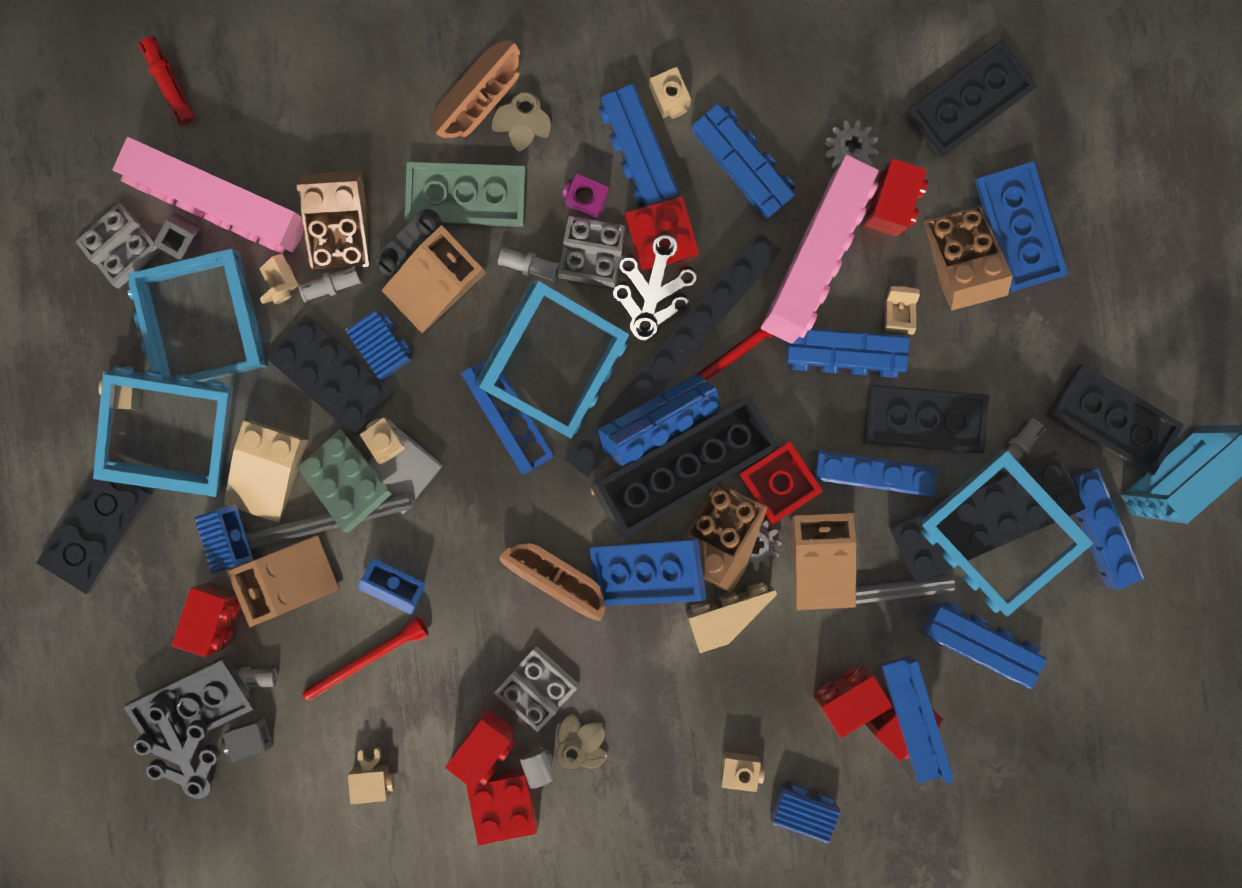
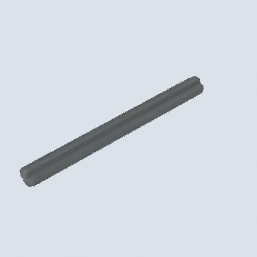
(321, 523)

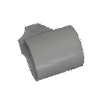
(538, 766)

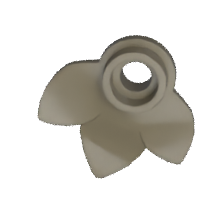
(520, 124)
(583, 740)

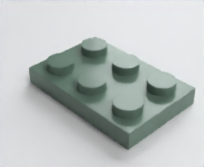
(344, 481)

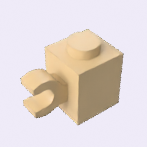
(369, 781)

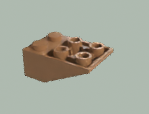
(334, 219)
(967, 258)
(433, 279)
(726, 535)
(824, 561)
(283, 580)

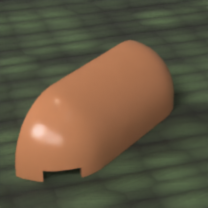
(477, 91)
(555, 578)

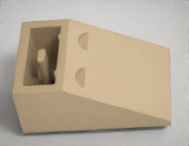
(722, 620)

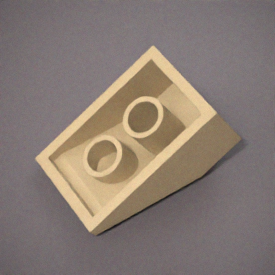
(263, 470)

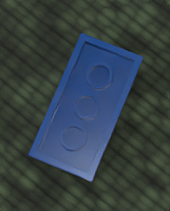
(1022, 225)
(649, 572)

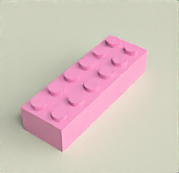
(204, 193)
(821, 250)

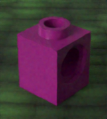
(595, 205)

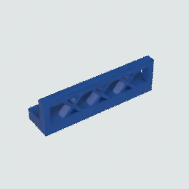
(501, 426)
(916, 720)

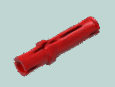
(162, 72)

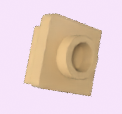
(279, 279)
(901, 310)
(382, 440)

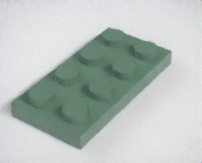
(467, 193)

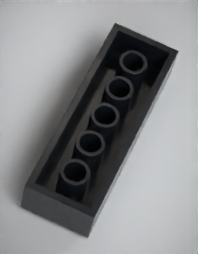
(684, 467)
(988, 518)

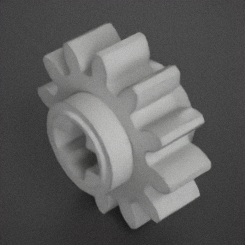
(854, 135)
(766, 548)

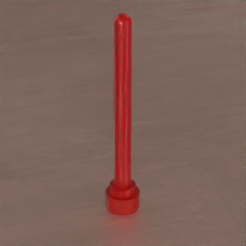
(734, 353)
(412, 631)

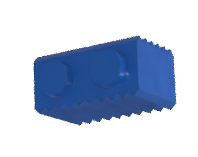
(379, 344)
(223, 538)
(391, 586)
(805, 812)

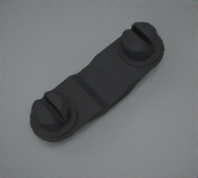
(407, 241)

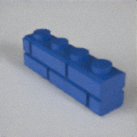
(639, 147)
(743, 161)
(849, 350)
(659, 420)
(874, 473)
(1103, 527)
(984, 645)

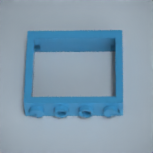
(146, 318)
(513, 333)
(153, 476)
(1150, 494)
(973, 577)

